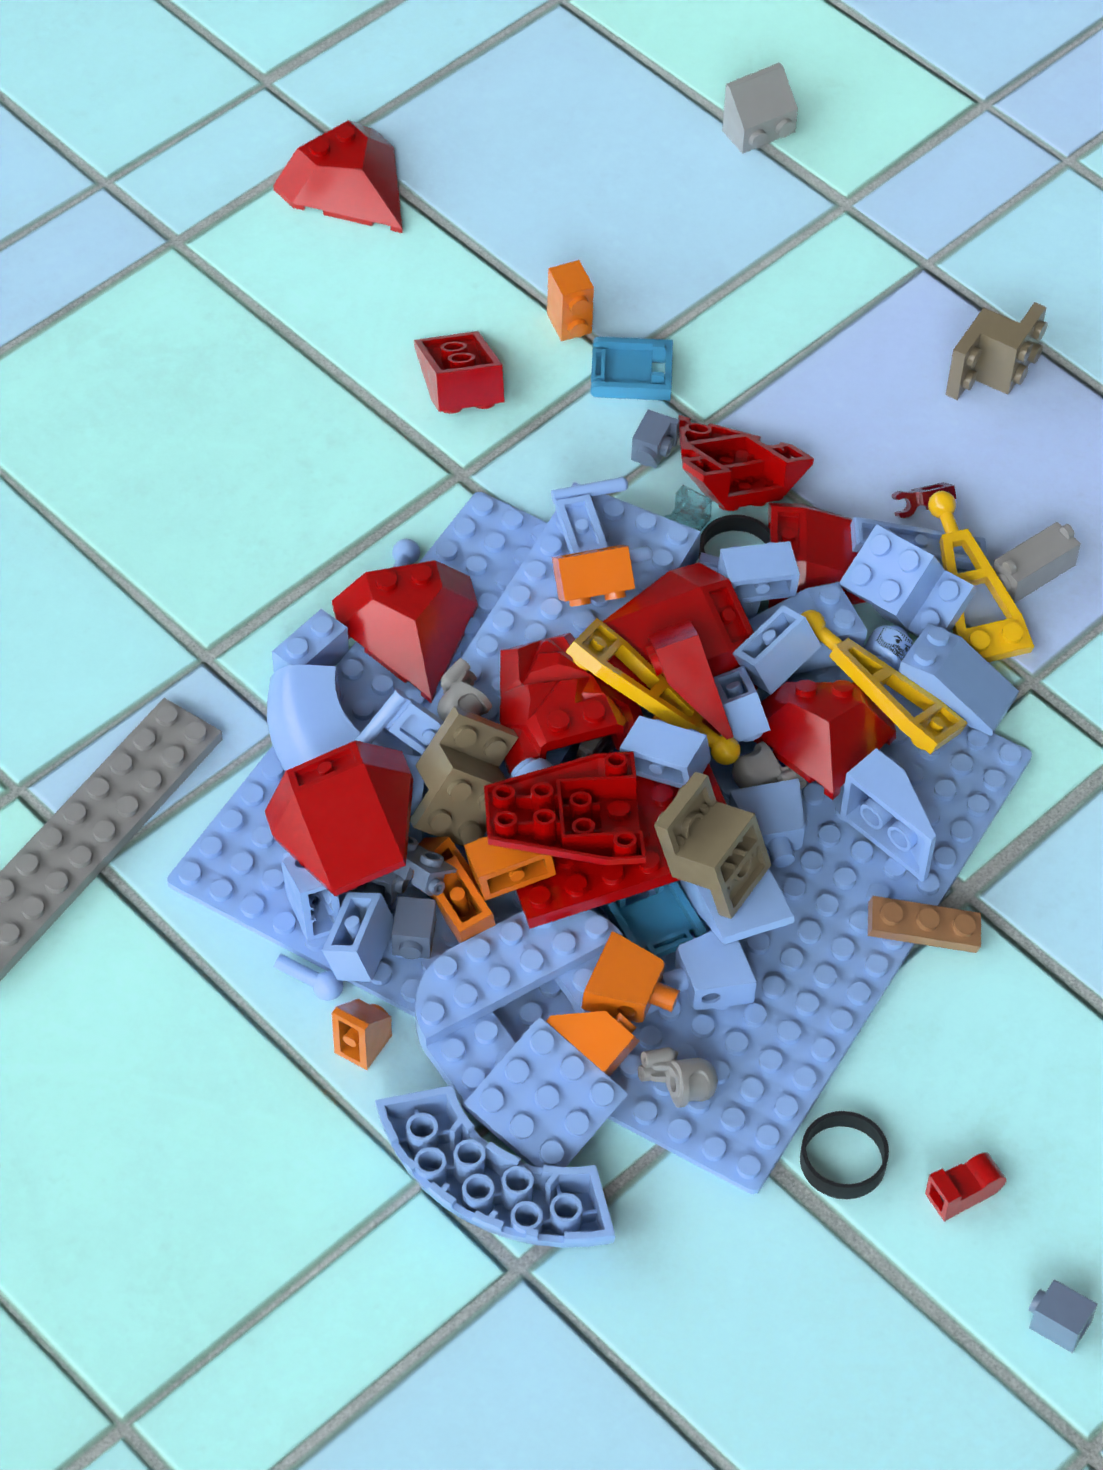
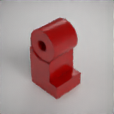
(964, 1185)

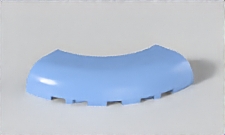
(309, 722)
(488, 1183)

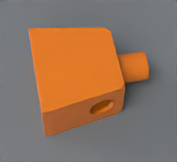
(627, 981)

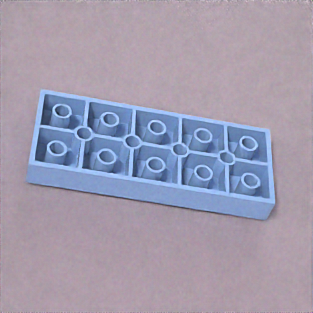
(531, 605)

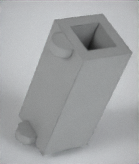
(1037, 560)

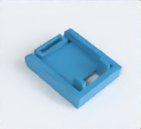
(625, 368)
(658, 921)

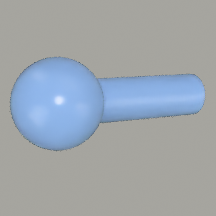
(405, 552)
(324, 984)

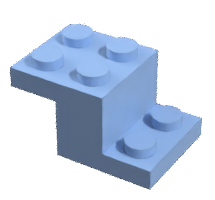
(906, 584)

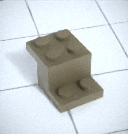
(996, 351)
(455, 770)
(712, 844)

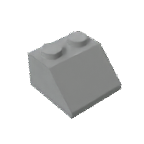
(759, 108)

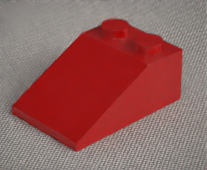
(460, 371)
(682, 661)

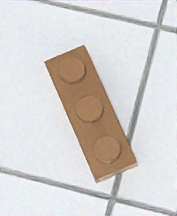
(924, 924)

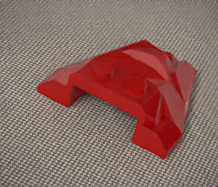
(556, 701)

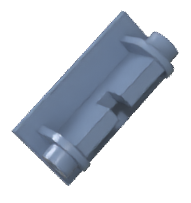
(427, 867)

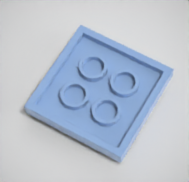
(544, 1098)

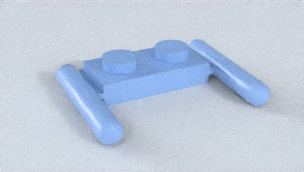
(580, 518)
(405, 720)

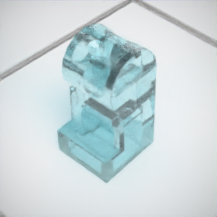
(691, 508)

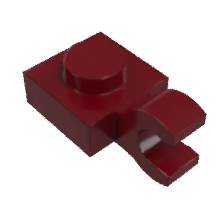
(919, 497)

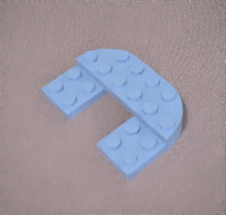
(490, 971)

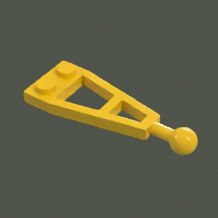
(994, 639)
(594, 650)
(927, 730)

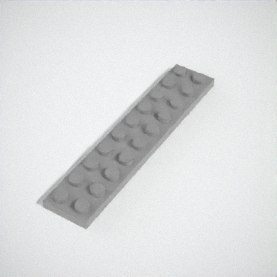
(97, 824)

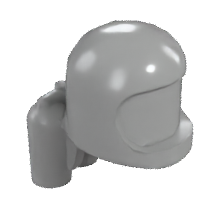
(459, 691)
(762, 768)
(686, 1078)

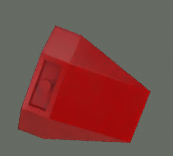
(818, 541)
(679, 596)
(570, 811)
(345, 814)

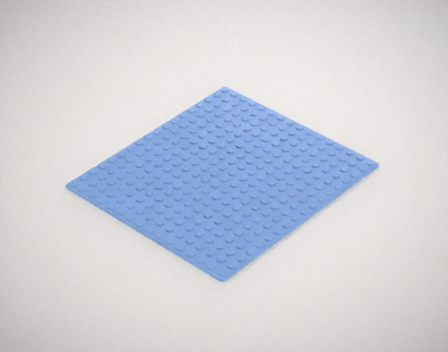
(811, 976)

